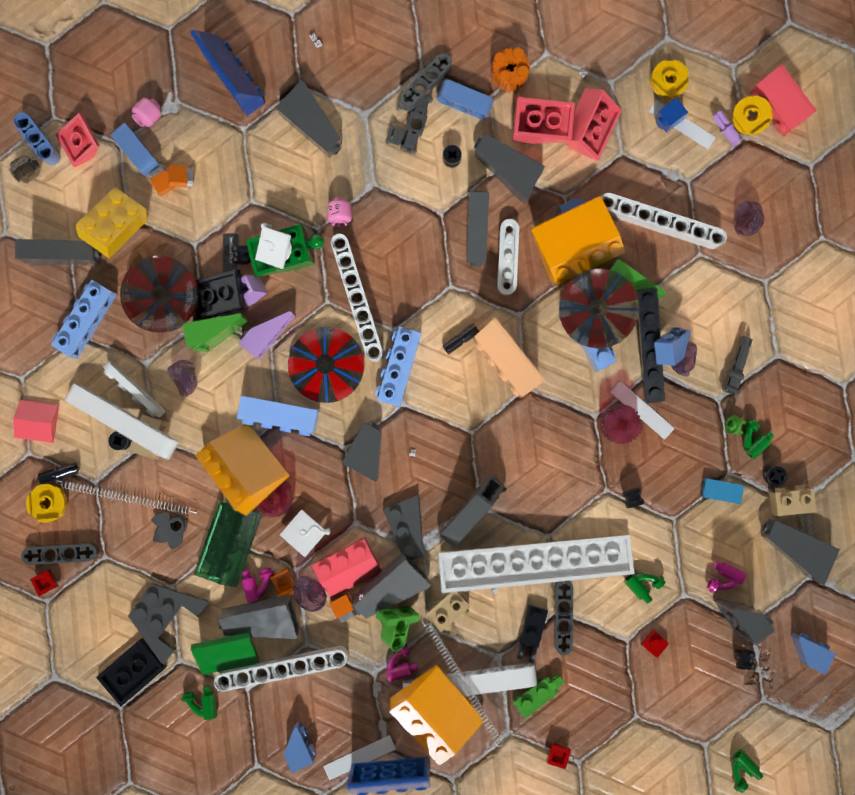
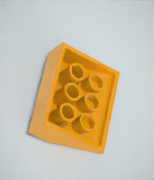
(577, 240)
(242, 467)
(436, 714)

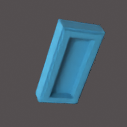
(722, 491)

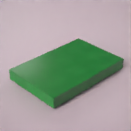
(225, 653)

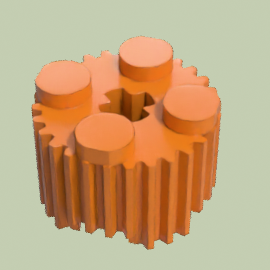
(509, 60)

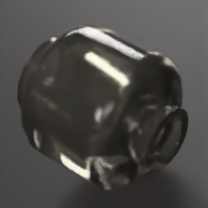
(24, 169)

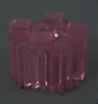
(631, 421)
(282, 504)

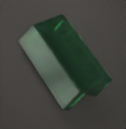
(227, 545)

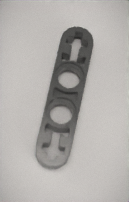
(427, 83)
(60, 551)
(563, 616)

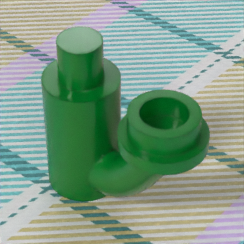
(755, 448)
(639, 589)
(208, 700)
(743, 761)

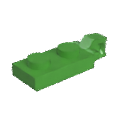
(538, 695)

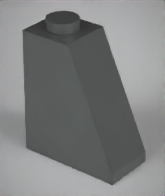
(365, 451)

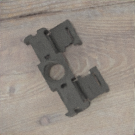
(409, 138)

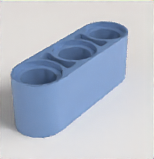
(465, 99)
(31, 132)
(134, 149)

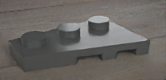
(406, 526)

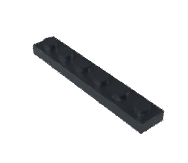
(649, 333)

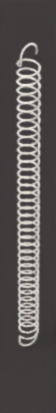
(122, 497)
(432, 629)

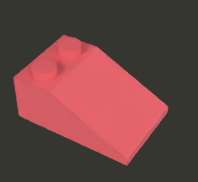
(542, 121)

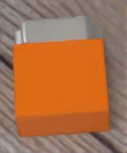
(180, 176)
(159, 179)
(343, 608)

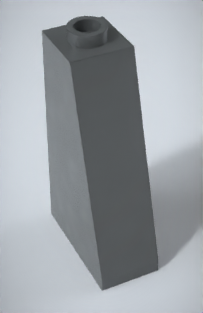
(307, 117)
(509, 166)
(477, 227)
(55, 252)
(472, 511)
(805, 552)
(392, 585)
(261, 618)

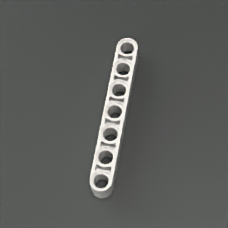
(670, 219)
(351, 290)
(121, 421)
(274, 674)
(493, 679)

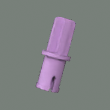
(727, 128)

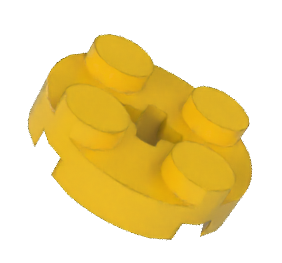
(680, 78)
(741, 114)
(40, 512)

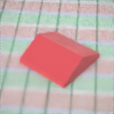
(78, 140)
(35, 421)

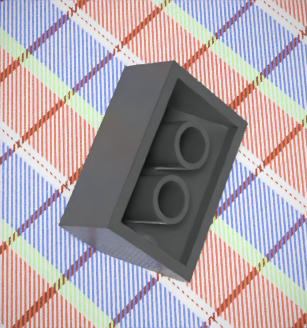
(746, 620)

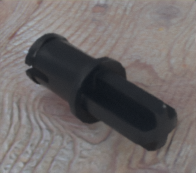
(58, 473)

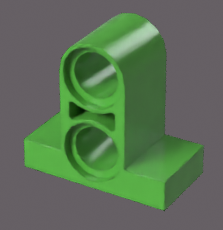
(396, 625)

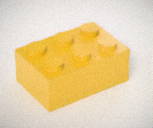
(111, 222)

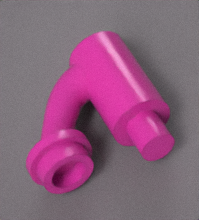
(735, 576)
(250, 587)
(397, 672)

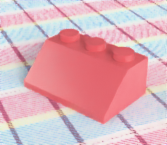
(787, 99)
(593, 123)
(347, 567)

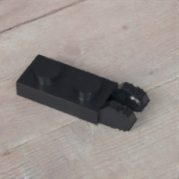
(532, 631)

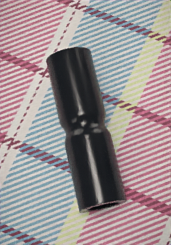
(463, 337)

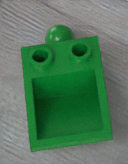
(299, 243)

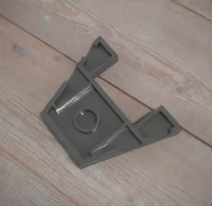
(155, 613)

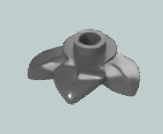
(167, 530)

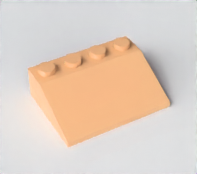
(508, 359)

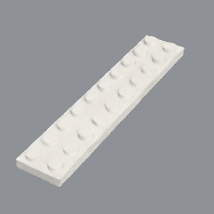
(535, 563)

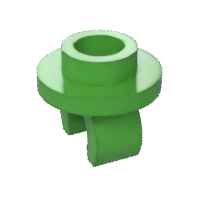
(734, 424)

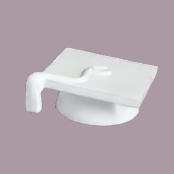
(273, 246)
(304, 533)

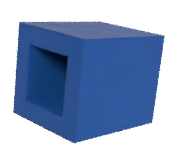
(671, 115)

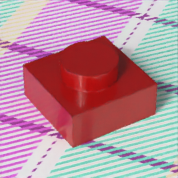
(44, 582)
(655, 643)
(558, 755)

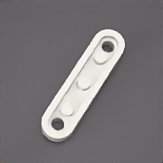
(508, 257)
(138, 393)

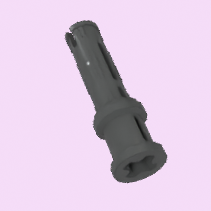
(736, 374)

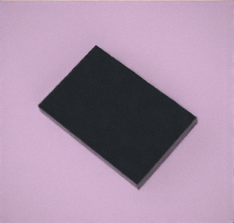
(220, 294)
(131, 672)

